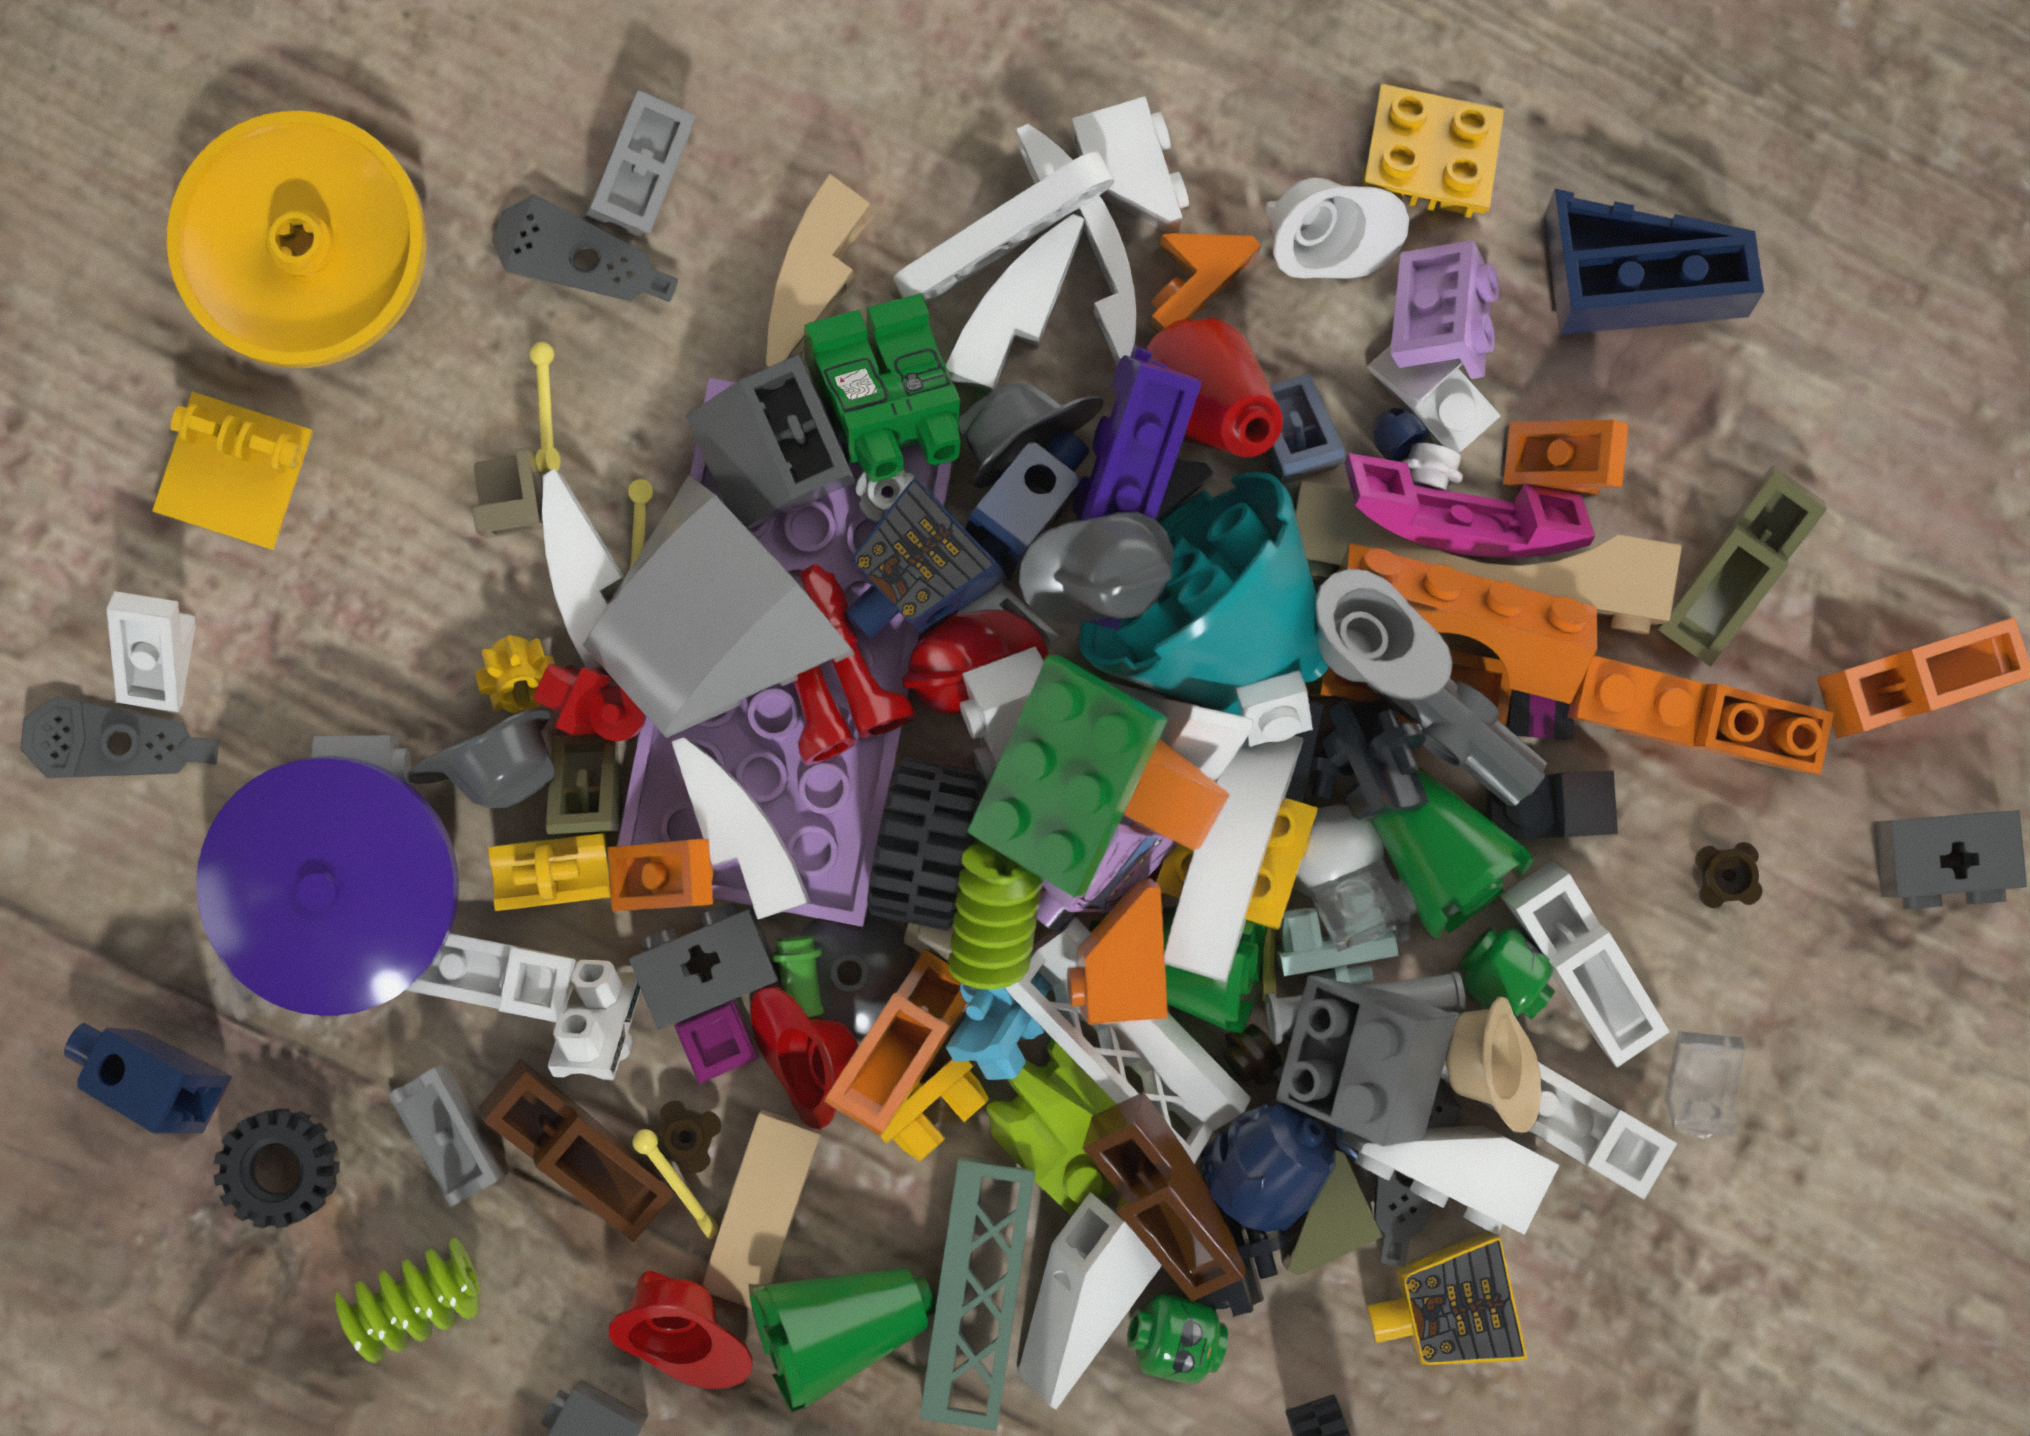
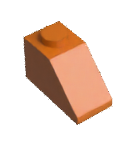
(1123, 962)

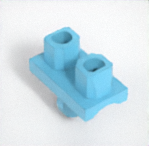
(993, 1028)

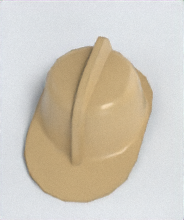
(1496, 1064)

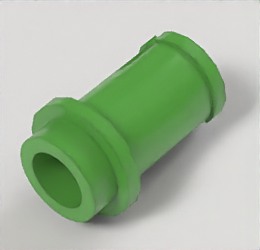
(799, 972)

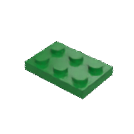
(1067, 775)

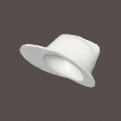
(1336, 229)

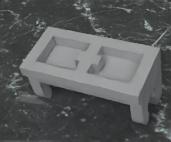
(641, 164)
(448, 1134)

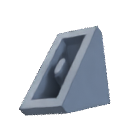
(1307, 436)

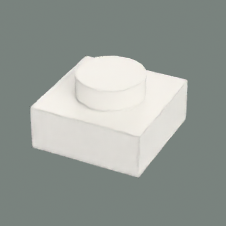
(1277, 708)

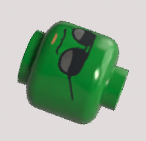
(1507, 967)
(1177, 1339)

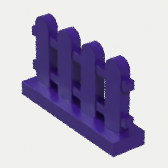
(1137, 442)

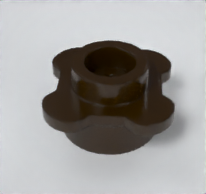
(1745, 883)
(702, 1130)

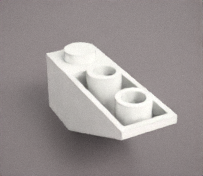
(1471, 1165)
(1085, 1292)

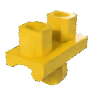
(550, 872)
(956, 1086)

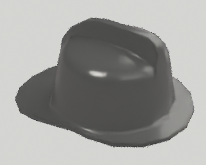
(1011, 418)
(1097, 568)
(497, 765)

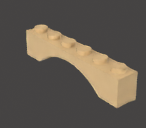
(1621, 577)

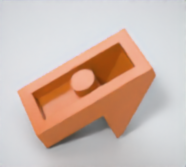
(1210, 264)
(1566, 454)
(660, 875)

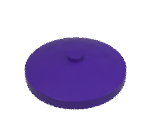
(327, 885)

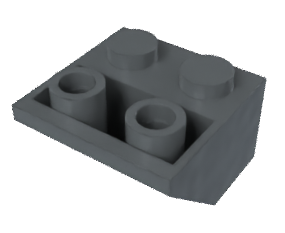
(770, 444)
(1366, 1060)

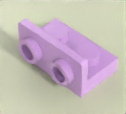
(1444, 307)

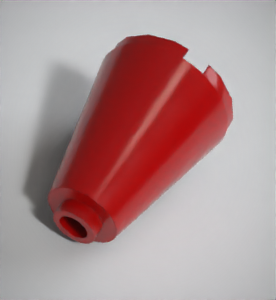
(1235, 402)

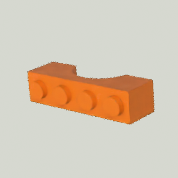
(1536, 635)

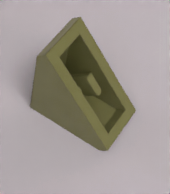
(586, 786)
(1334, 1224)

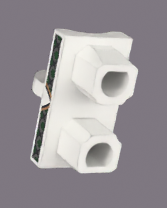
(596, 1021)

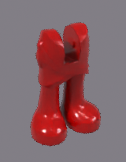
(871, 707)

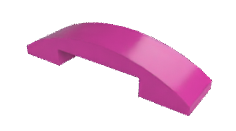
(1533, 525)

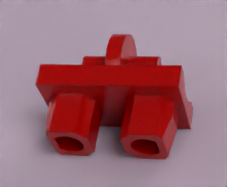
(589, 702)

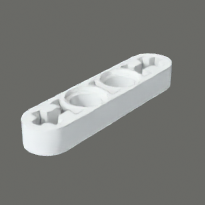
(1005, 228)

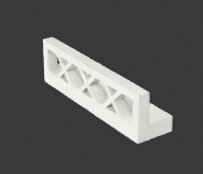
(1170, 1062)

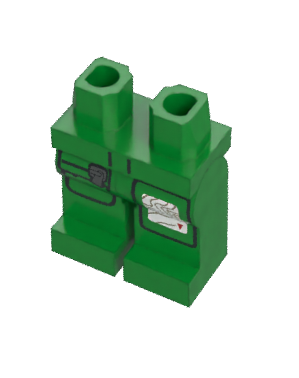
(884, 385)

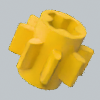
(512, 673)

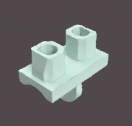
(1307, 951)

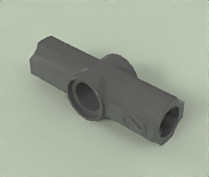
(1466, 734)

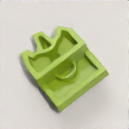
(1049, 1126)

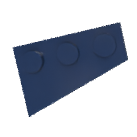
(1645, 269)

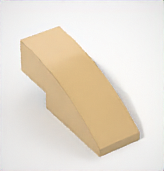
(812, 274)
(761, 1207)

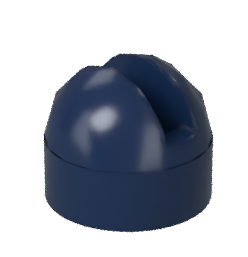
(1396, 432)

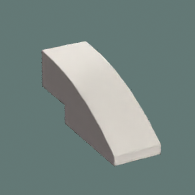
(1014, 308)
(577, 562)
(740, 831)
(1585, 962)

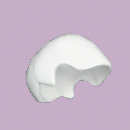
(1337, 847)

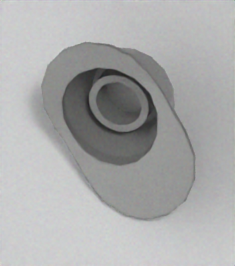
(1378, 638)

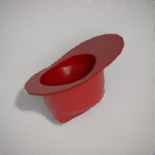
(963, 645)
(801, 1052)
(678, 1332)

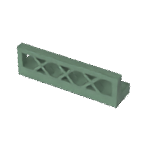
(953, 1289)

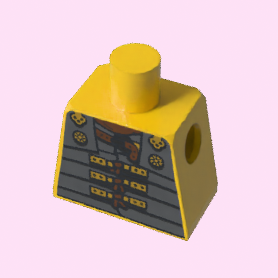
(1454, 1306)

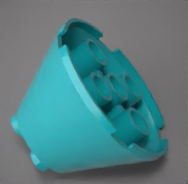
(1233, 602)

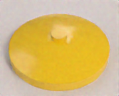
(296, 239)

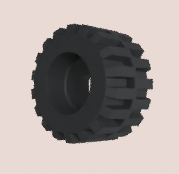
(923, 842)

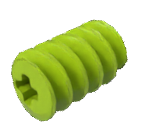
(993, 919)
(411, 1304)

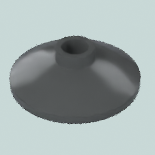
(884, 965)

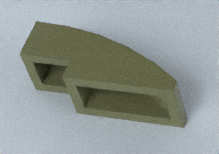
(1743, 565)

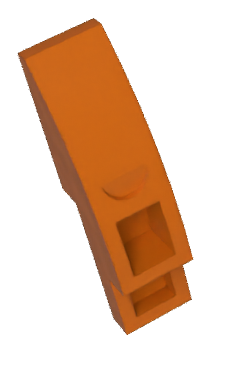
(1702, 716)

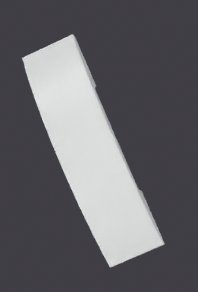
(1117, 312)
(1230, 859)
(499, 977)
(1597, 1133)

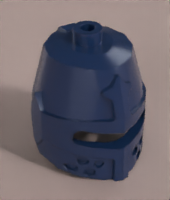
(1269, 1166)

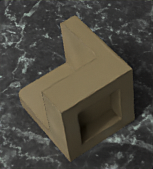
(508, 495)

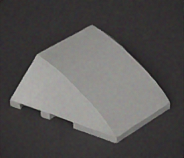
(707, 618)

